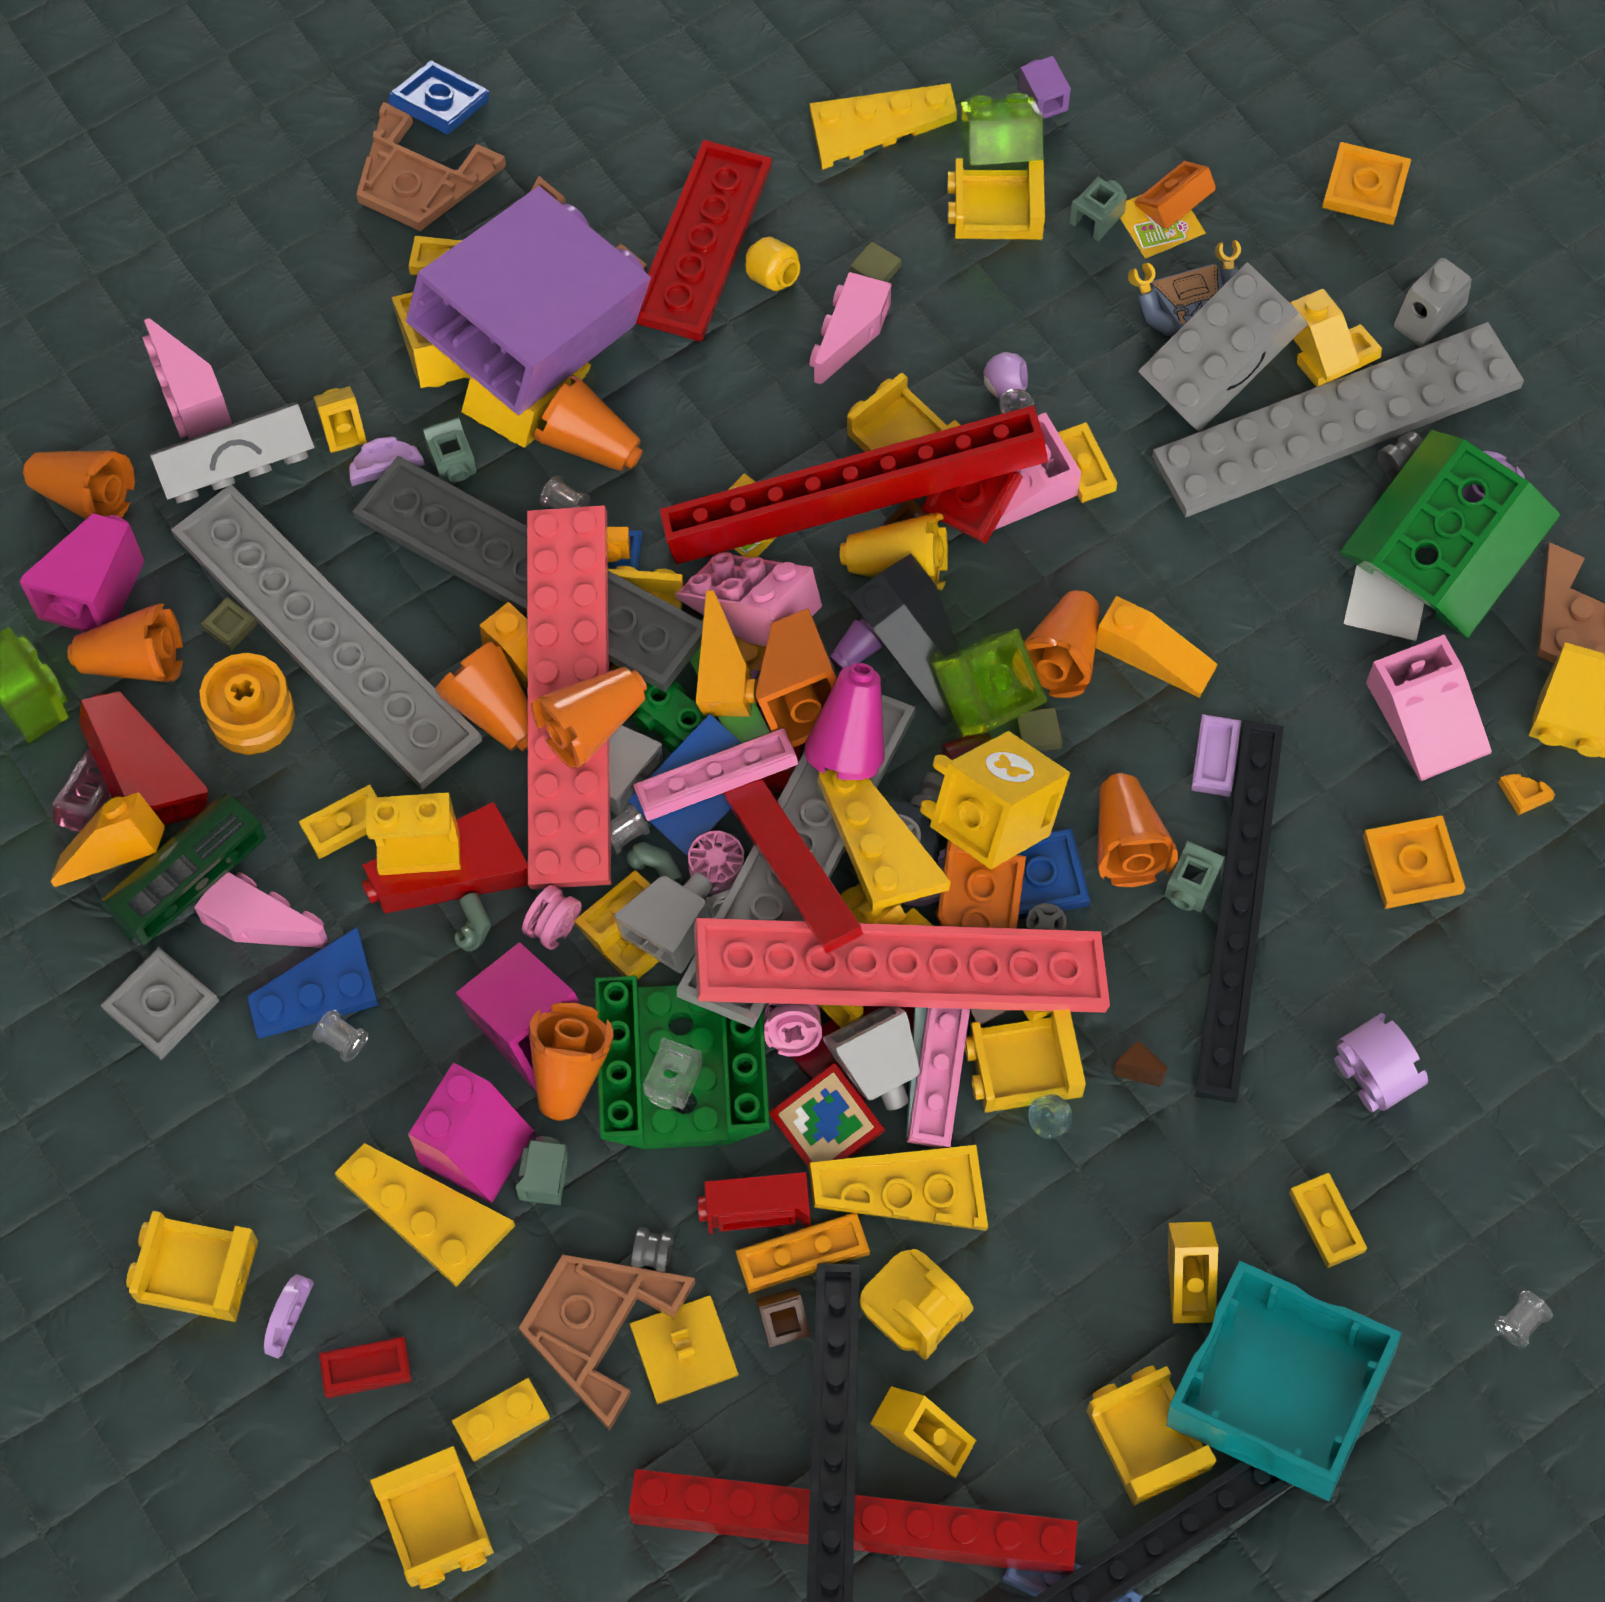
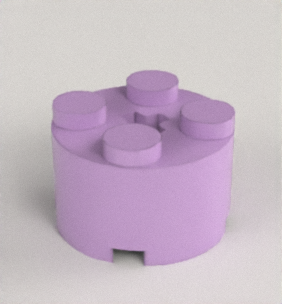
(1380, 1062)

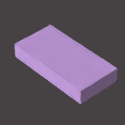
(1216, 755)

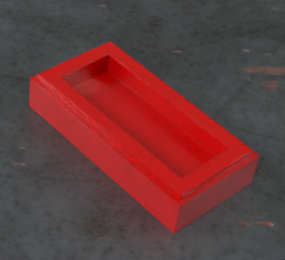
(365, 1367)

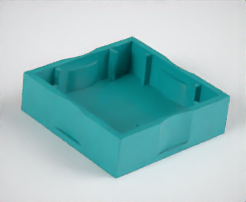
(1283, 1380)

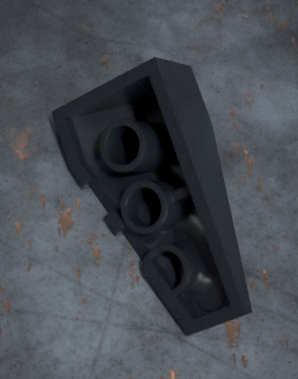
(911, 624)

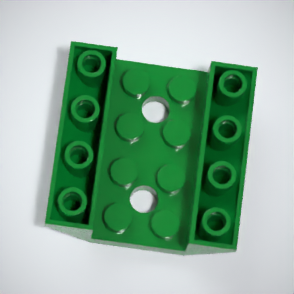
(1476, 543)
(728, 1089)

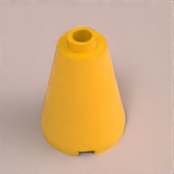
(879, 548)

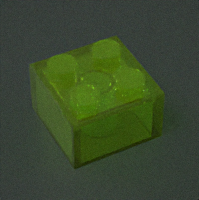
(1002, 129)
(990, 682)
(28, 688)

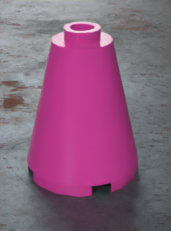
(850, 726)

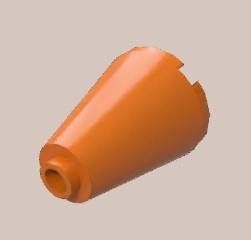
(588, 428)
(82, 480)
(1065, 645)
(131, 647)
(489, 696)
(588, 713)
(1131, 835)
(567, 1056)

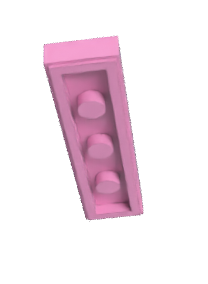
(715, 774)
(939, 1077)

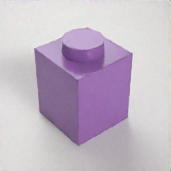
(1046, 85)

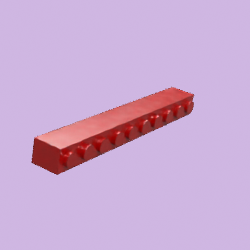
(854, 485)
(879, 1523)

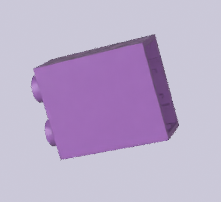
(528, 299)

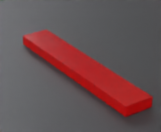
(793, 865)

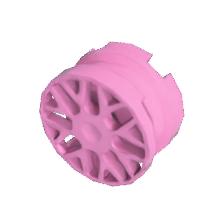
(716, 859)
(551, 916)
(792, 1028)

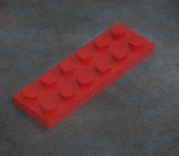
(703, 239)

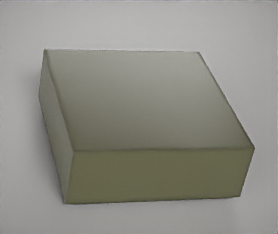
(876, 263)
(229, 624)
(1040, 729)

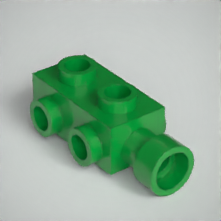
(667, 715)

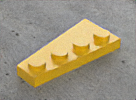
(862, 122)
(879, 844)
(914, 1186)
(431, 1217)

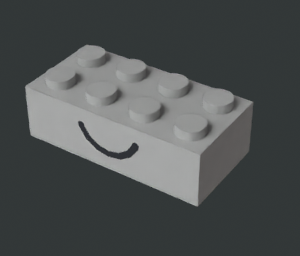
(1223, 347)
(232, 451)

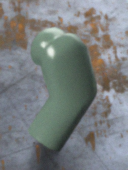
(655, 857)
(477, 923)

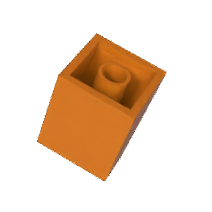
(794, 676)

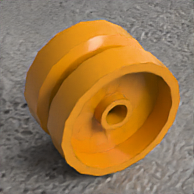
(247, 703)

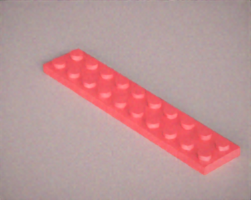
(566, 646)
(901, 966)

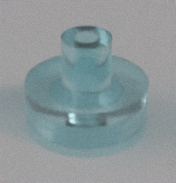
(1050, 1116)

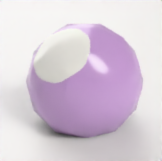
(1004, 373)

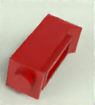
(755, 1202)

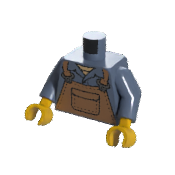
(1177, 298)

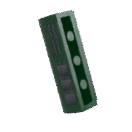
(183, 869)

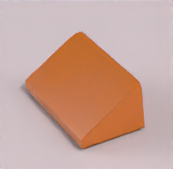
(1176, 193)

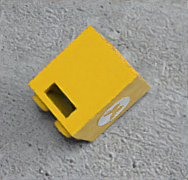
(997, 799)

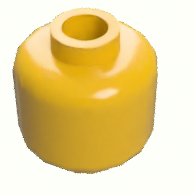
(772, 264)

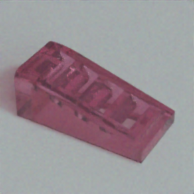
(75, 812)

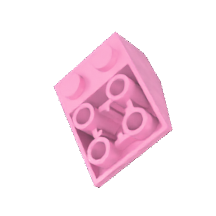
(186, 384)
(1044, 483)
(753, 592)
(1429, 707)

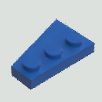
(323, 982)

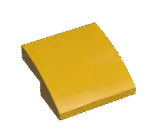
(602, 930)

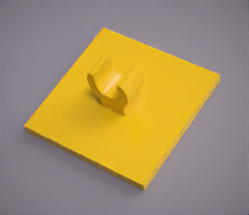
(684, 1351)

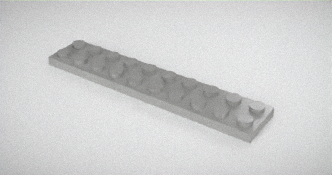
(1336, 419)
(327, 636)
(757, 891)

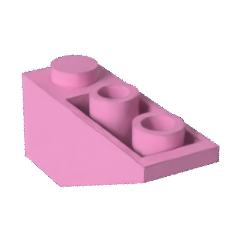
(855, 322)
(251, 916)

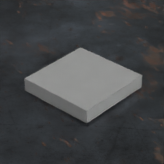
(159, 1003)

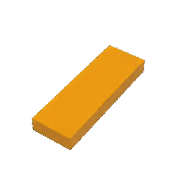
(801, 1251)

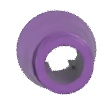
(855, 645)

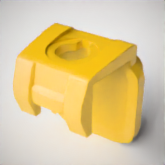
(914, 1302)

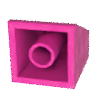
(86, 575)
(505, 1000)
(470, 1134)

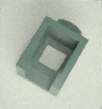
(1102, 203)
(455, 465)
(1188, 894)
(543, 1171)

